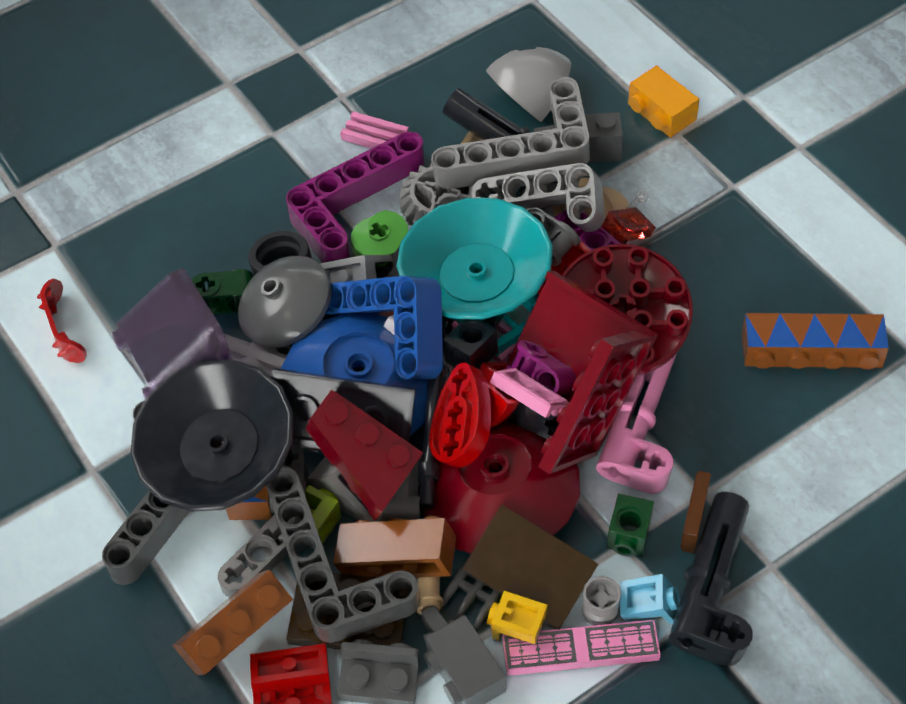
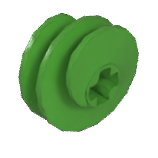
(379, 234)

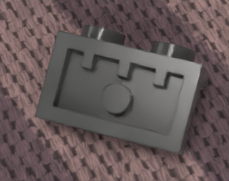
(378, 673)

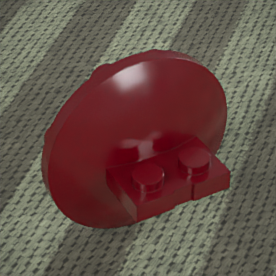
(644, 289)

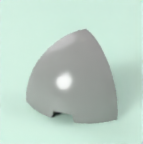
(528, 77)

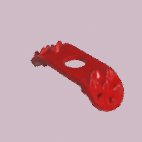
(68, 349)

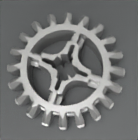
(422, 194)

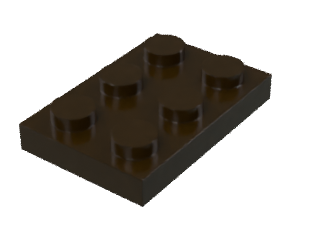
(301, 630)

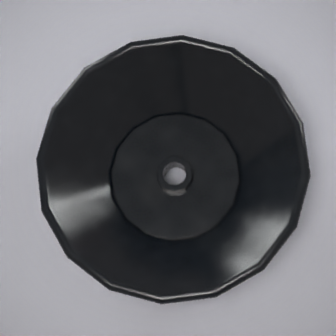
(194, 412)

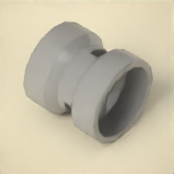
(602, 592)

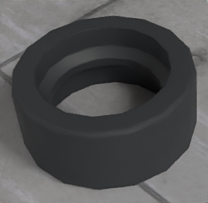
(274, 245)

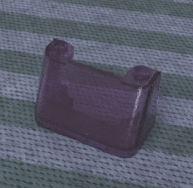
(170, 330)

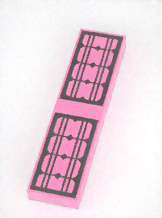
(582, 648)

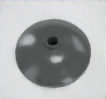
(284, 301)

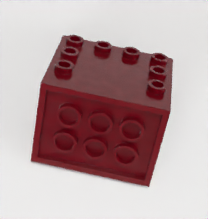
(604, 353)

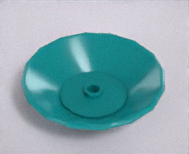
(483, 237)

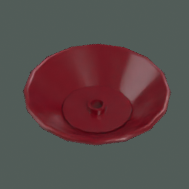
(473, 495)

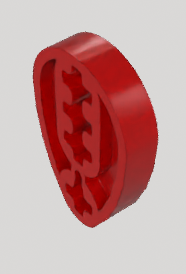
(461, 418)

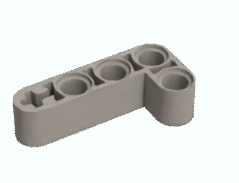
(565, 193)

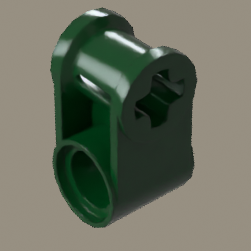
(224, 289)

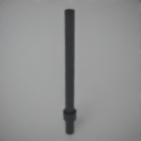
(429, 469)

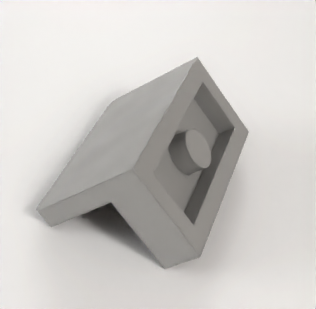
(354, 268)

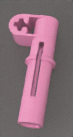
(627, 445)

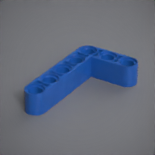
(416, 318)

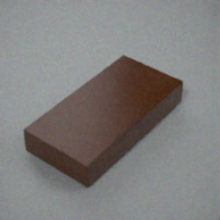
(695, 512)

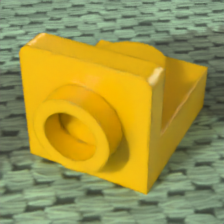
(516, 617)

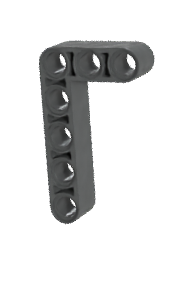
(141, 549)
(316, 568)

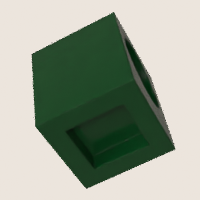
(632, 512)

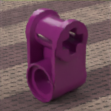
(540, 366)

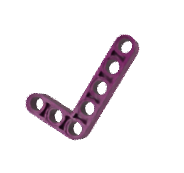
(318, 199)

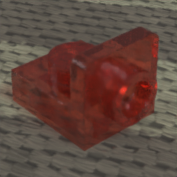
(627, 225)

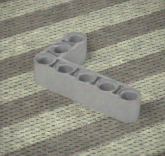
(565, 145)

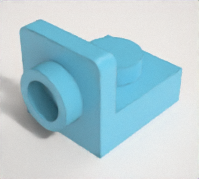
(648, 598)

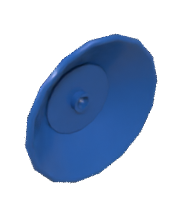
(353, 342)

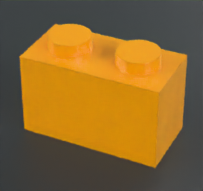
(663, 101)

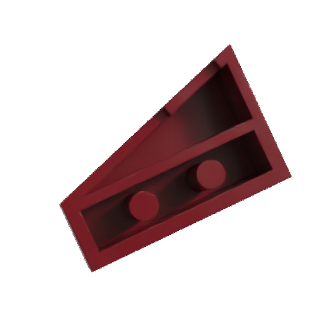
(362, 450)

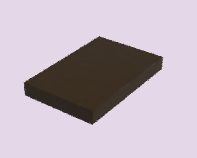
(531, 564)

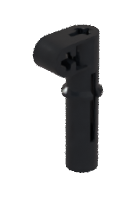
(483, 122)
(701, 613)

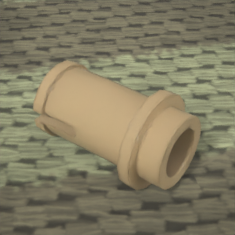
(429, 593)

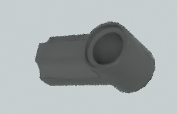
(406, 499)

